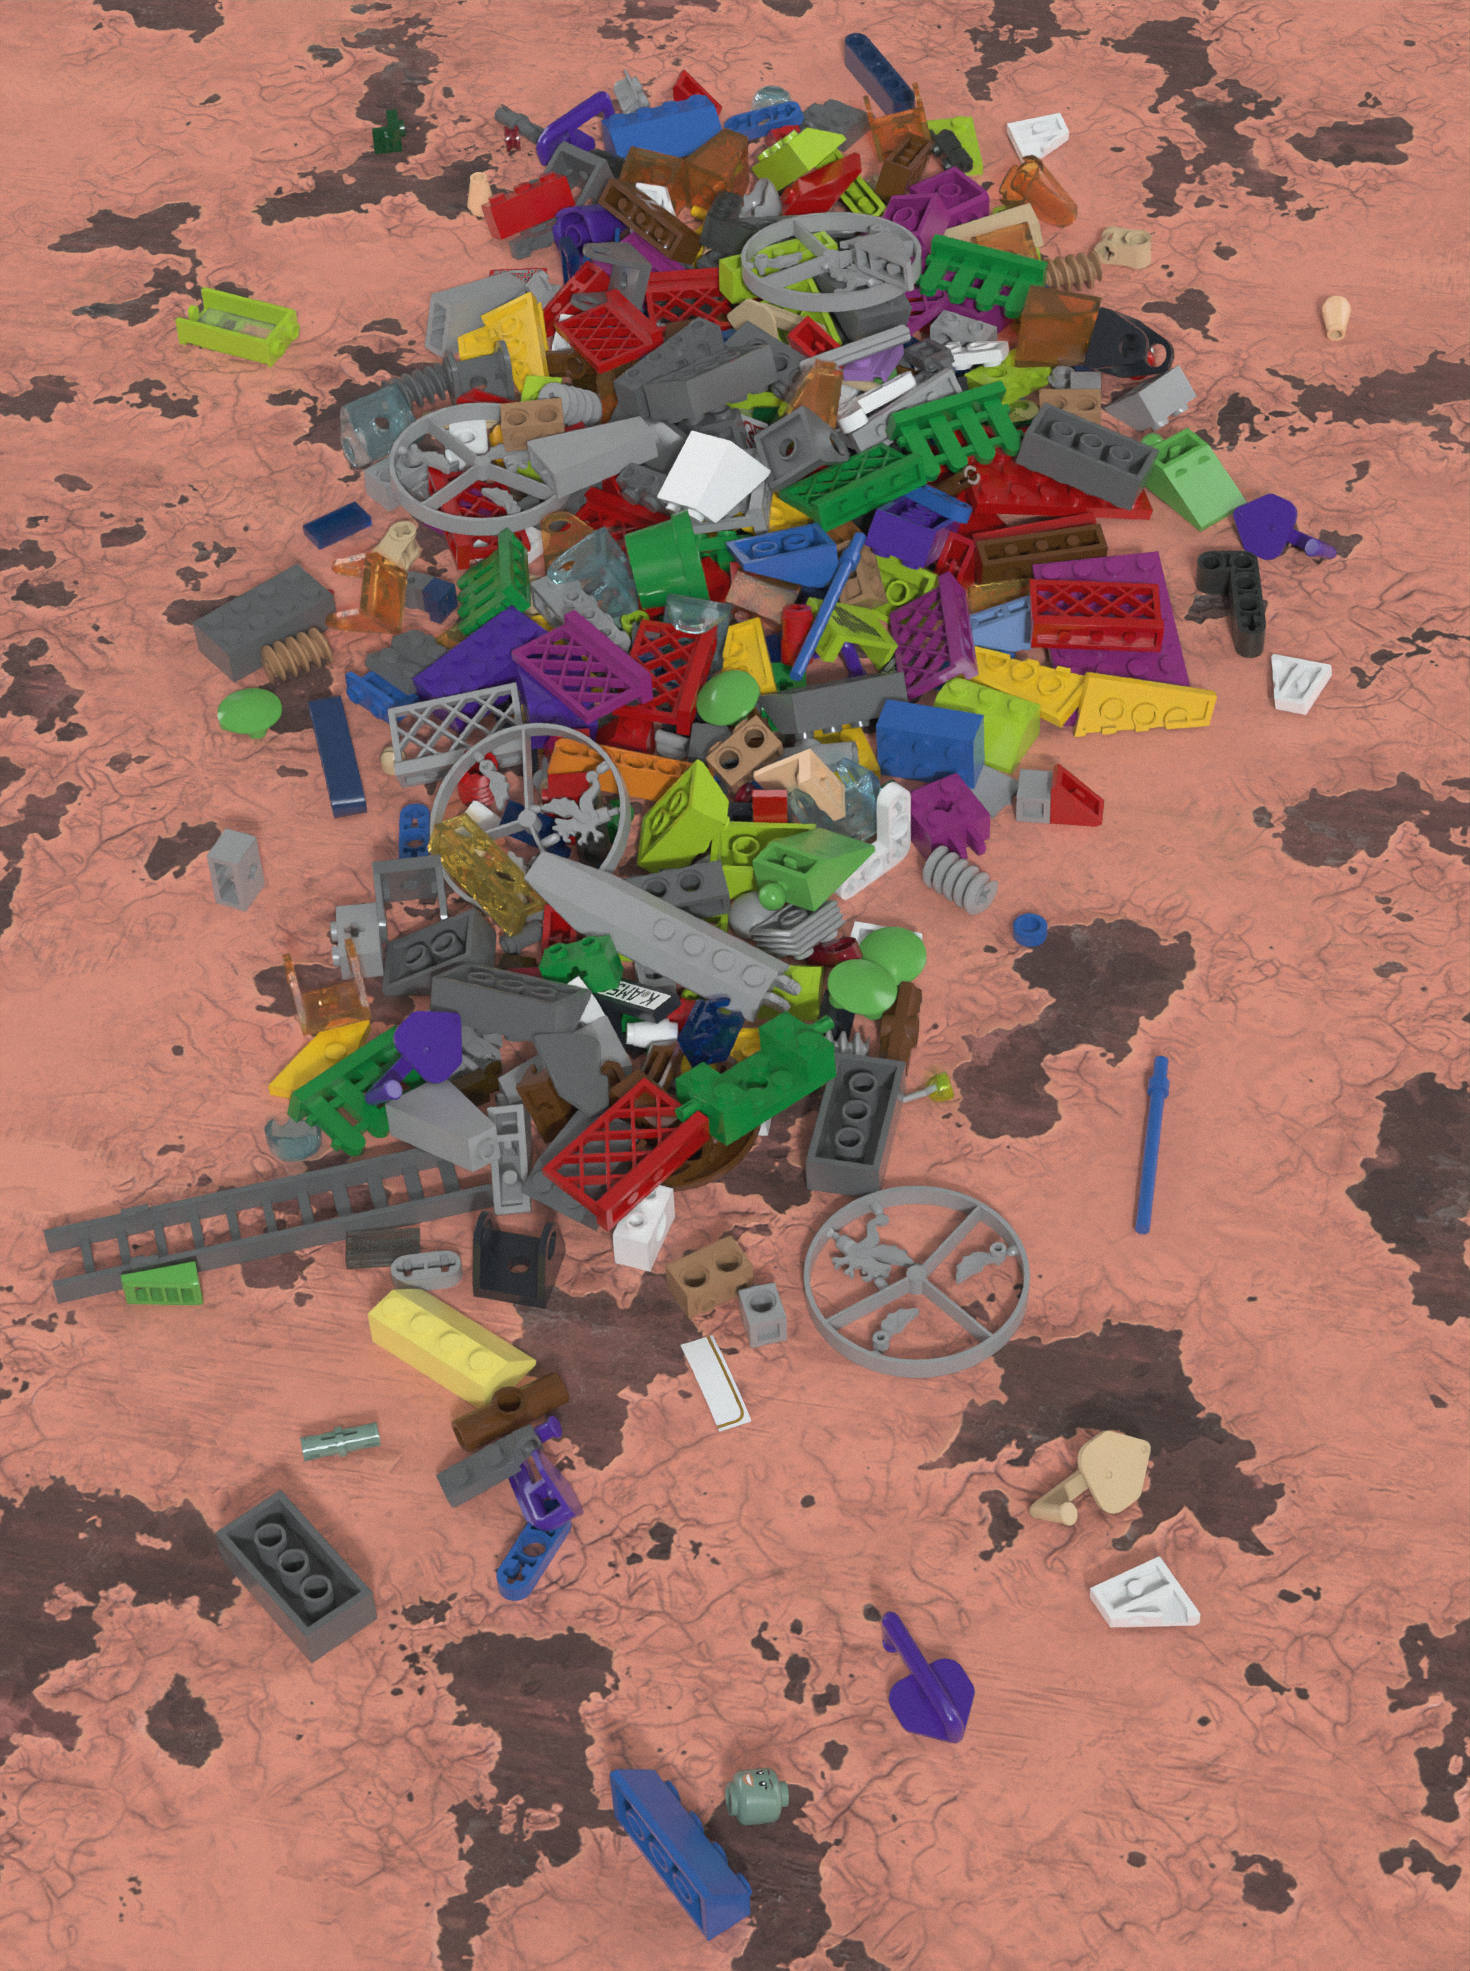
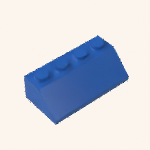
(667, 129)
(679, 1850)

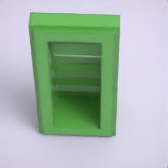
(164, 1286)

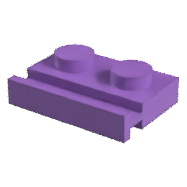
(874, 366)

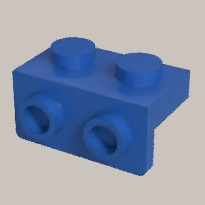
(377, 694)

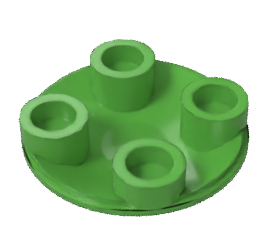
(728, 698)
(249, 712)
(897, 951)
(861, 988)

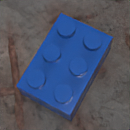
(929, 743)

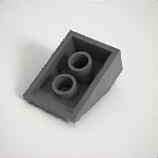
(870, 320)
(436, 949)
(549, 1194)

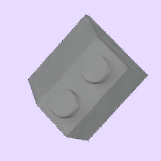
(1154, 400)

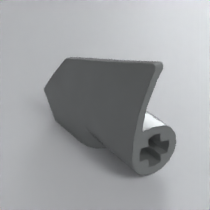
(575, 1069)

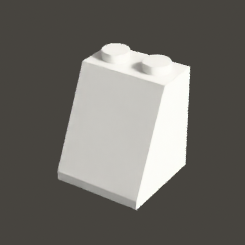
(710, 478)

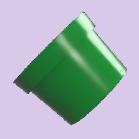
(666, 561)

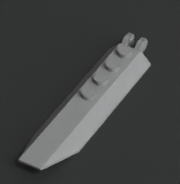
(662, 936)

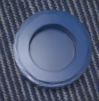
(1029, 930)

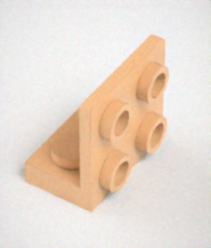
(810, 775)

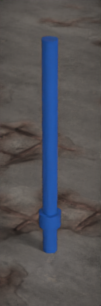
(848, 562)
(1157, 1091)

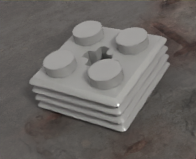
(797, 930)

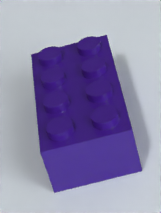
(909, 532)
(479, 664)

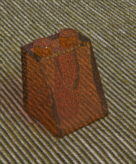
(717, 167)
(1055, 328)
(816, 389)
(761, 597)

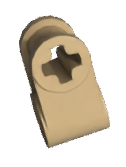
(1127, 246)
(400, 545)

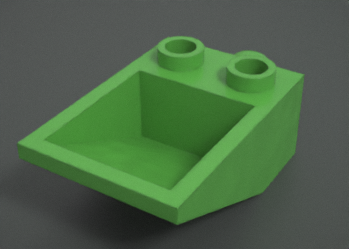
(1192, 479)
(807, 868)

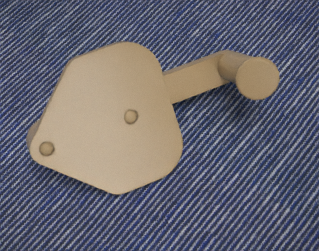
(765, 317)
(1112, 1470)

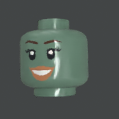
(756, 1796)

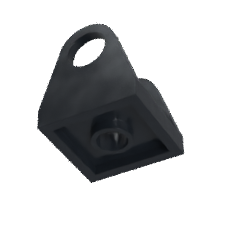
(1122, 346)
(500, 1251)

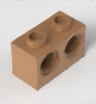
(1081, 402)
(530, 421)
(865, 583)
(749, 758)
(709, 1277)

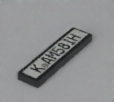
(639, 1001)

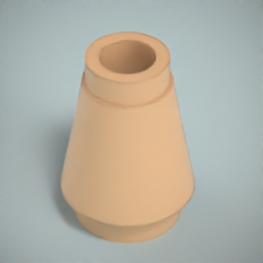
(478, 193)
(1336, 317)

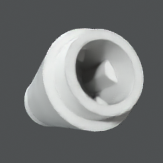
(645, 1033)

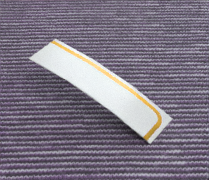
(716, 1383)

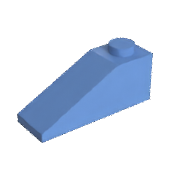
(1003, 626)

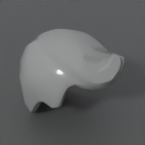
(761, 201)

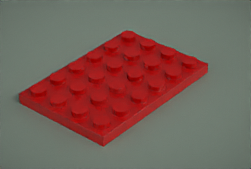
(1015, 490)

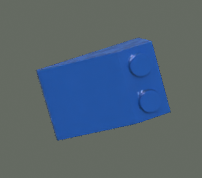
(793, 555)

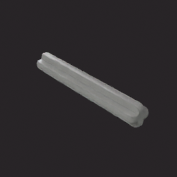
(863, 347)

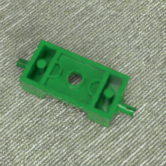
(788, 1067)

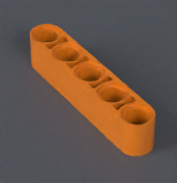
(643, 773)

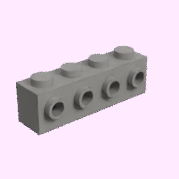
(556, 600)

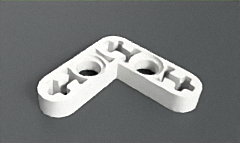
(853, 413)
(892, 839)

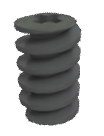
(421, 385)

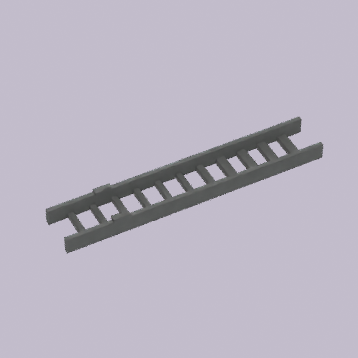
(264, 1194)

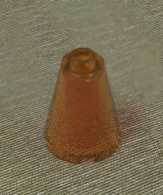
(1037, 185)

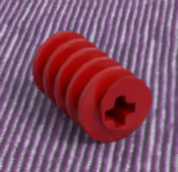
(475, 785)

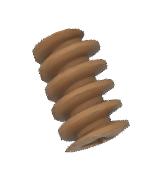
(1074, 270)
(294, 654)

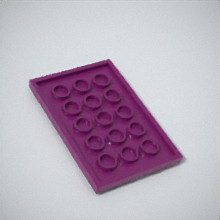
(1145, 567)

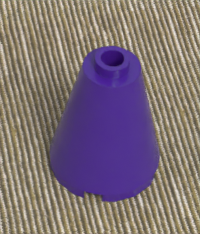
(586, 225)

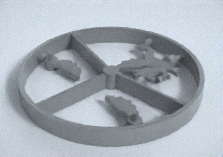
(828, 260)
(480, 469)
(584, 818)
(866, 1257)

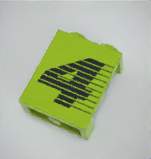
(855, 626)

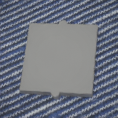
(995, 790)

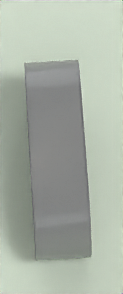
(427, 1270)

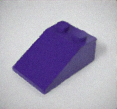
(543, 707)

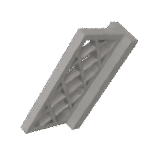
(929, 388)
(755, 506)
(436, 766)

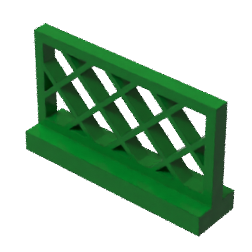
(851, 499)

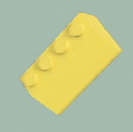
(446, 1345)

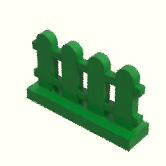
(985, 263)
(956, 412)
(494, 584)
(344, 1087)

